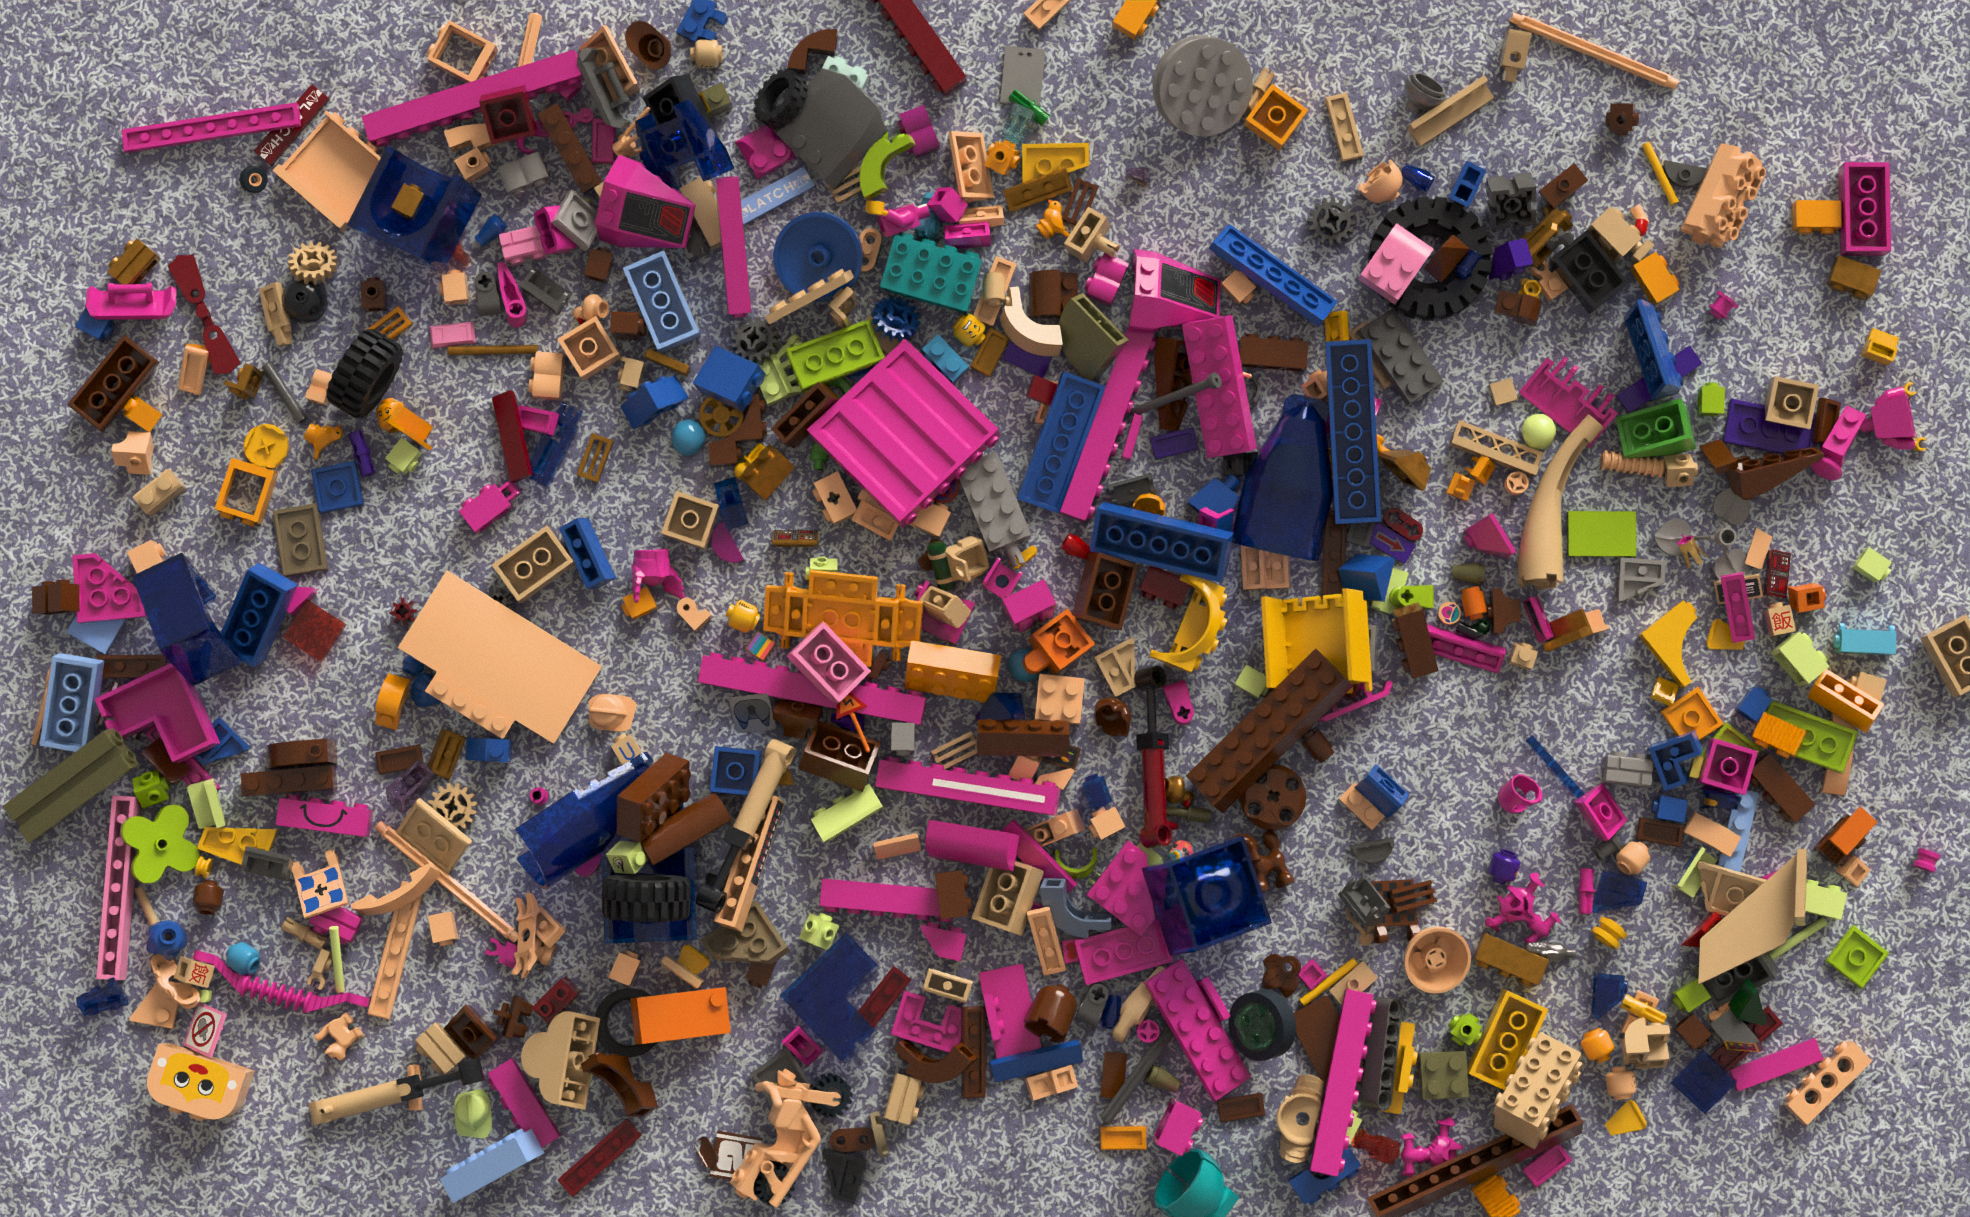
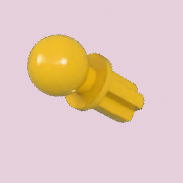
(740, 467)

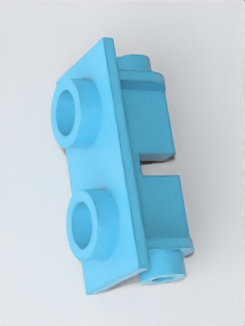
(928, 226)

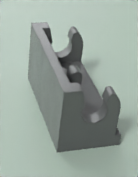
(695, 245)
(545, 290)
(1127, 491)
(267, 863)
(1364, 901)

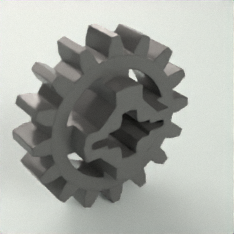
(1327, 208)
(753, 339)

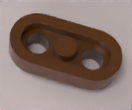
(852, 1140)

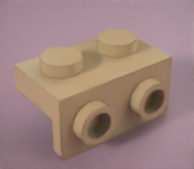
(842, 304)

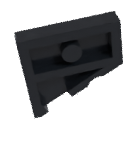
(845, 1175)

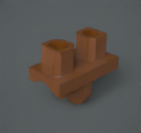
(517, 1007)

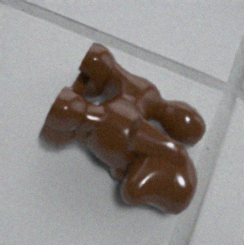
(1273, 862)

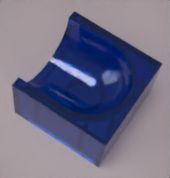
(438, 222)
(185, 633)
(1206, 895)

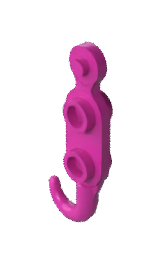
(585, 116)

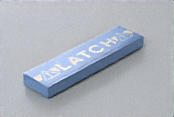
(776, 195)

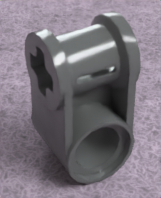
(487, 298)
(1092, 1008)

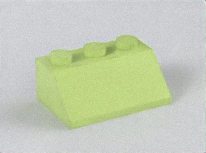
(845, 813)

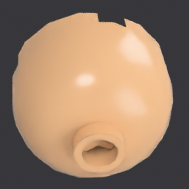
(1382, 183)

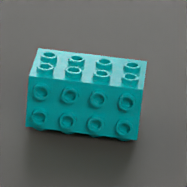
(931, 273)

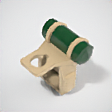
(957, 562)

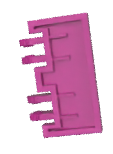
(1565, 403)

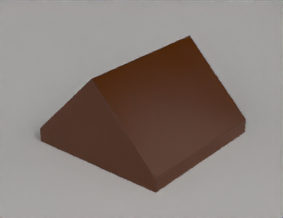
(471, 1032)

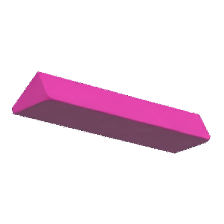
(1466, 650)

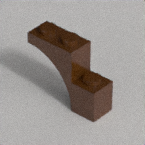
(725, 451)
(616, 1072)

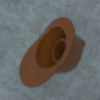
(648, 44)

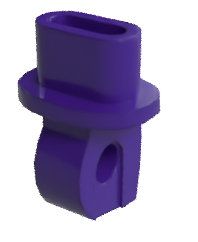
(847, 723)

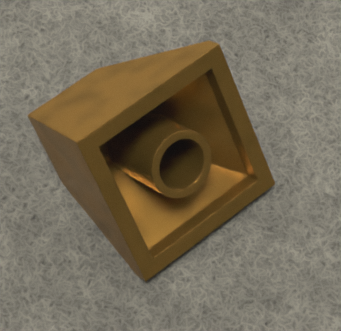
(1407, 467)

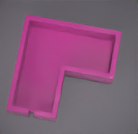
(165, 701)

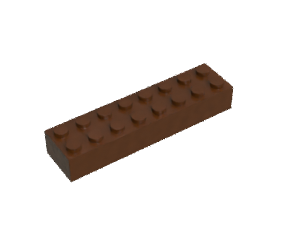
(1269, 731)

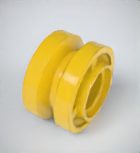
(1609, 933)

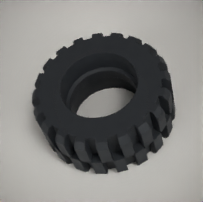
(364, 373)
(646, 897)

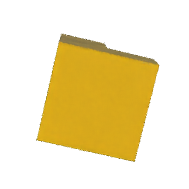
(1880, 347)

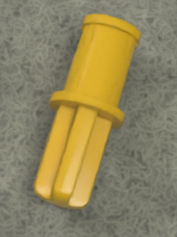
(1643, 1010)

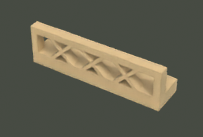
(1450, 111)
(1496, 456)

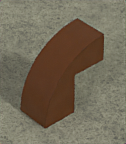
(819, 42)

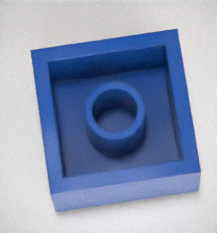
(734, 770)

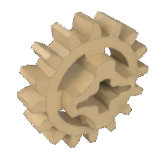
(312, 263)
(455, 796)

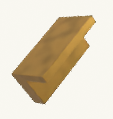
(1568, 629)

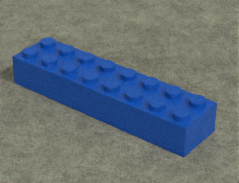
(1353, 431)

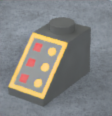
(1734, 1034)

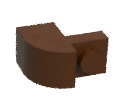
(1522, 308)

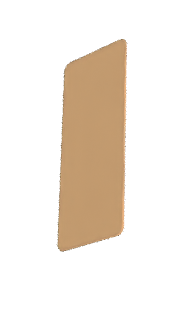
(1758, 549)

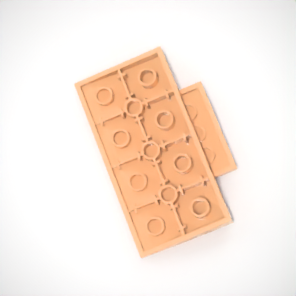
(496, 662)

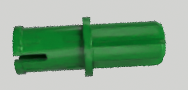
(1040, 115)

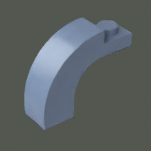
(1069, 917)

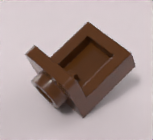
(881, 663)

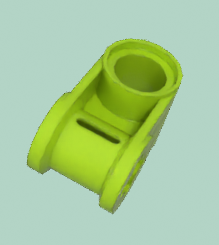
(1419, 593)

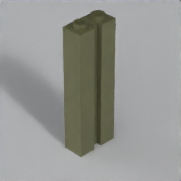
(71, 784)

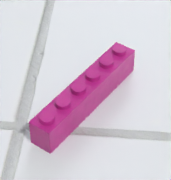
(880, 899)

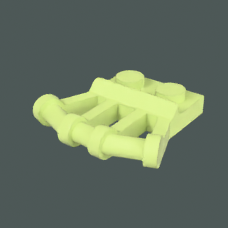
(776, 383)

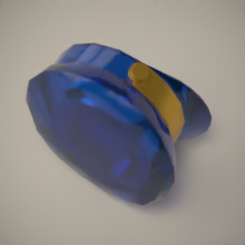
(1719, 799)

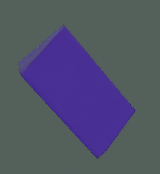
(1027, 361)

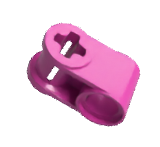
(1178, 698)

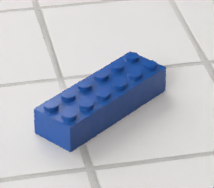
(1161, 541)

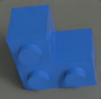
(653, 400)
(1669, 758)

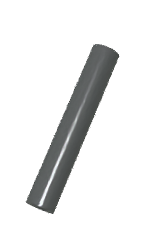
(284, 393)

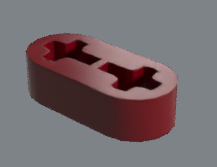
(1400, 529)

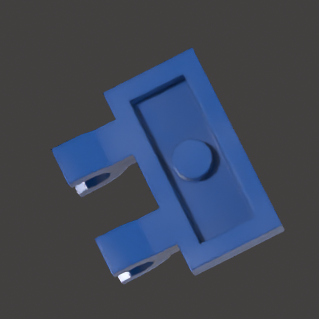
(696, 19)

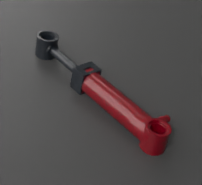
(1156, 828)

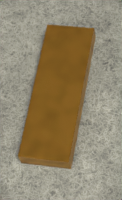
(1037, 189)

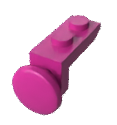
(1838, 444)

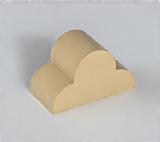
(558, 1055)

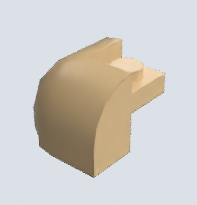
(1646, 1045)

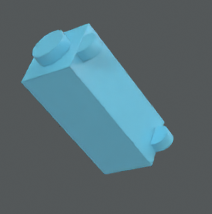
(1865, 641)

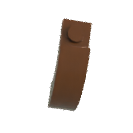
(935, 1070)

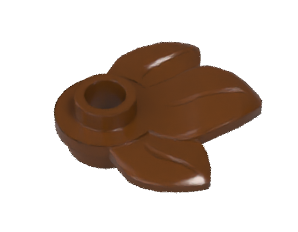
(1278, 976)

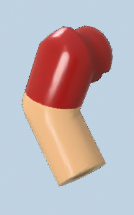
(1641, 219)

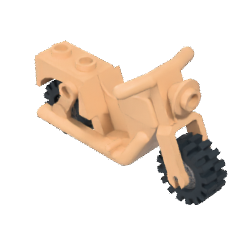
(795, 1135)

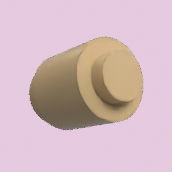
(993, 289)

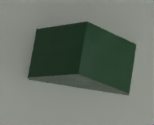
(1747, 1004)

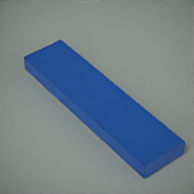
(1036, 1061)

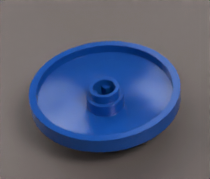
(815, 248)

